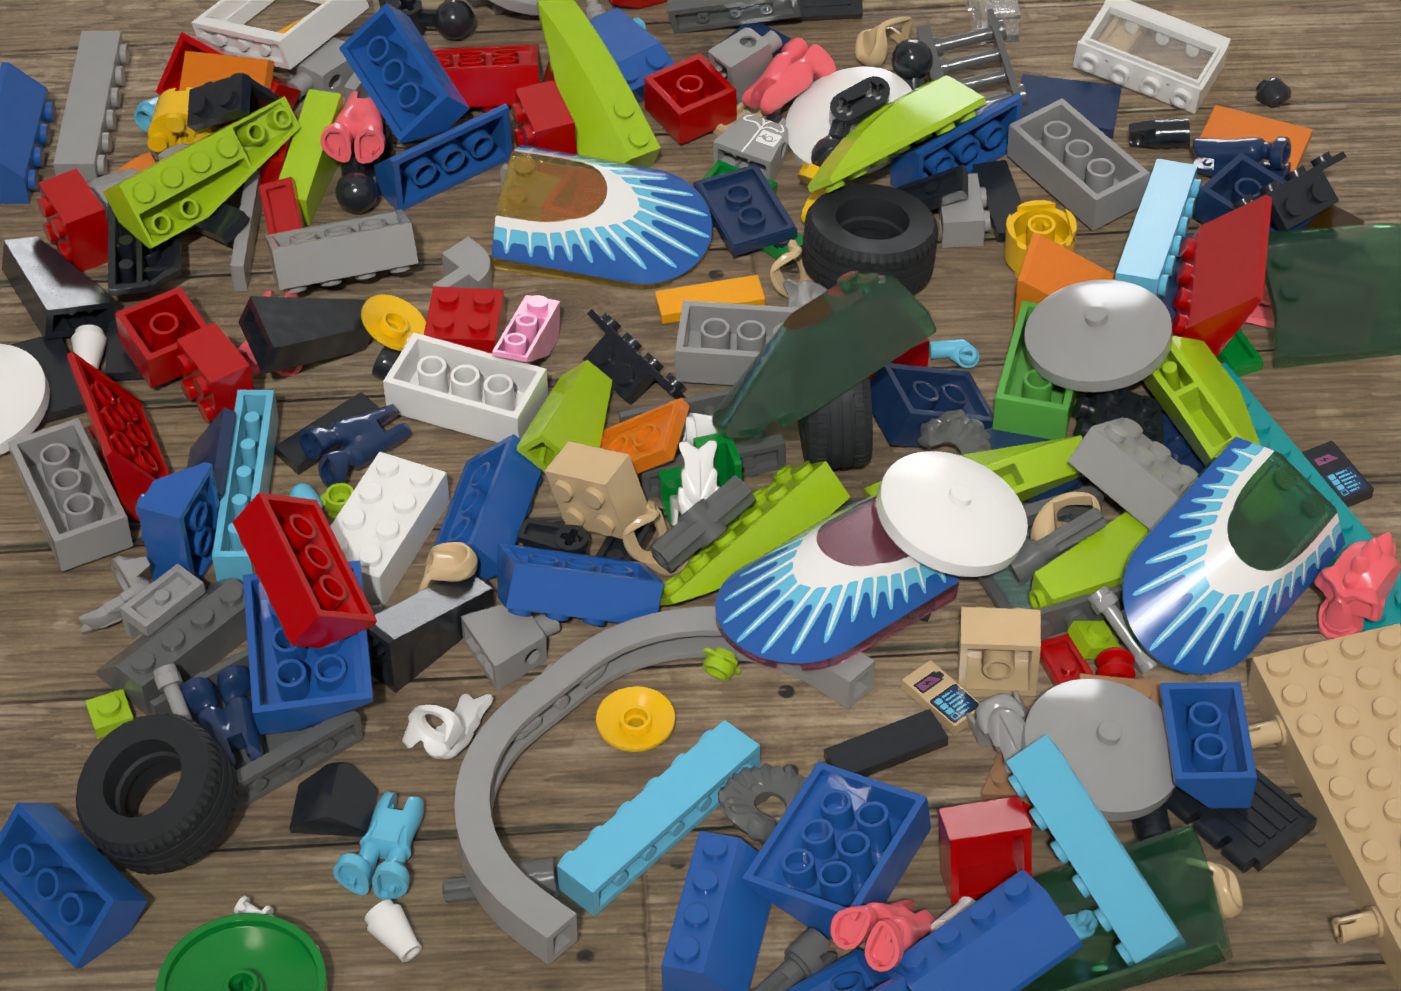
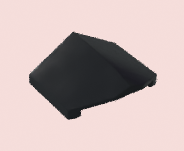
(334, 802)

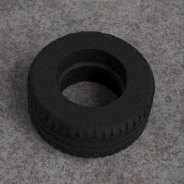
(870, 232)
(840, 430)
(184, 825)

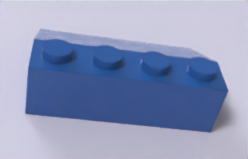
(297, 683)
(839, 846)

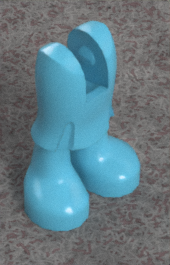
(388, 839)

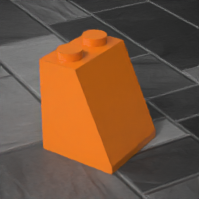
(1051, 268)

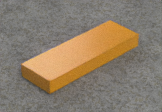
(736, 290)

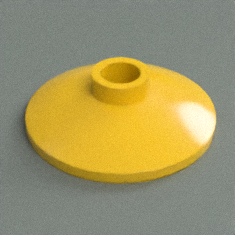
(391, 320)
(639, 708)

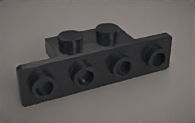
(1302, 195)
(621, 362)

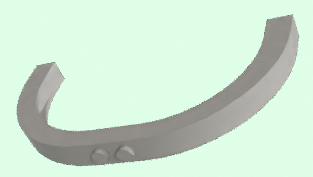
(500, 887)

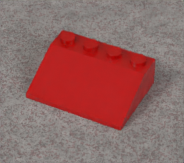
(490, 73)
(1222, 275)
(122, 434)

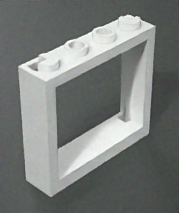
(225, 28)

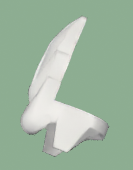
(697, 477)
(455, 731)

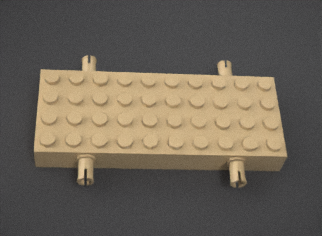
(1339, 732)

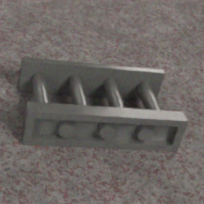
(995, 32)
(757, 455)

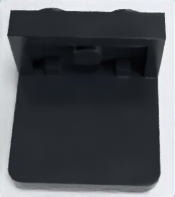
(226, 100)
(1111, 405)

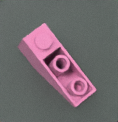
(531, 330)

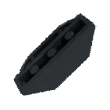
(134, 266)

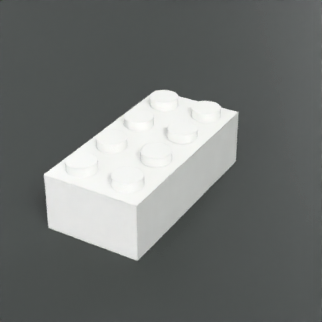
(465, 389)
(390, 520)

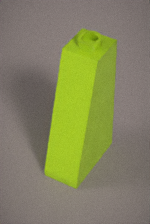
(305, 158)
(570, 413)
(1088, 564)

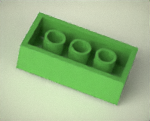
(1024, 398)

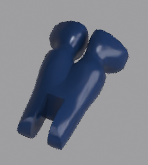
(1217, 153)
(360, 438)
(235, 724)

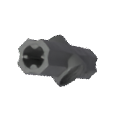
(702, 523)

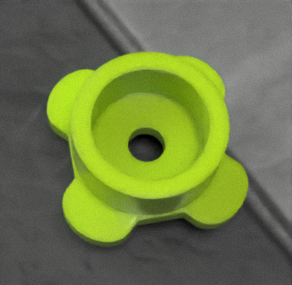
(336, 497)
(720, 663)

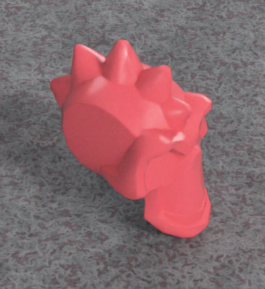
(1357, 586)

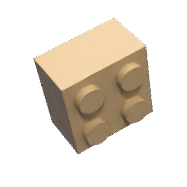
(596, 488)
(999, 650)

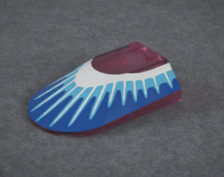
(828, 593)

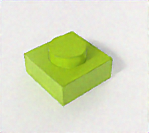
(1091, 637)
(108, 712)

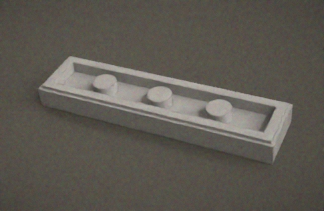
(246, 239)

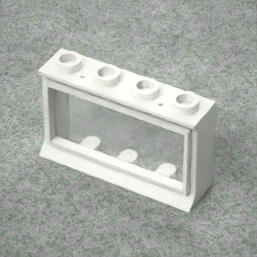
(1152, 53)

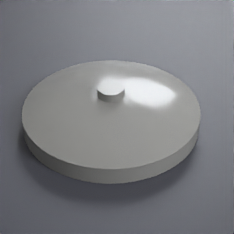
(1098, 335)
(1111, 742)

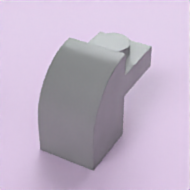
(466, 266)

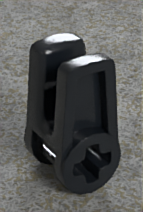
(553, 536)

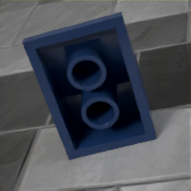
(1234, 183)
(913, 394)

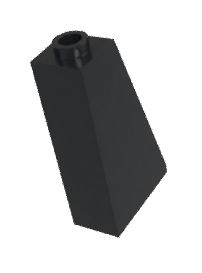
(54, 289)
(302, 330)
(423, 629)

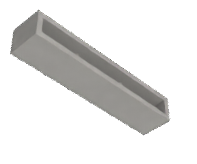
(92, 104)

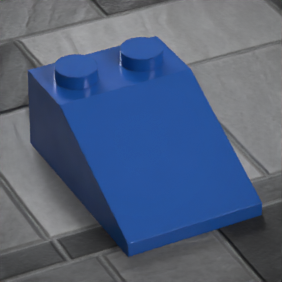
(632, 48)

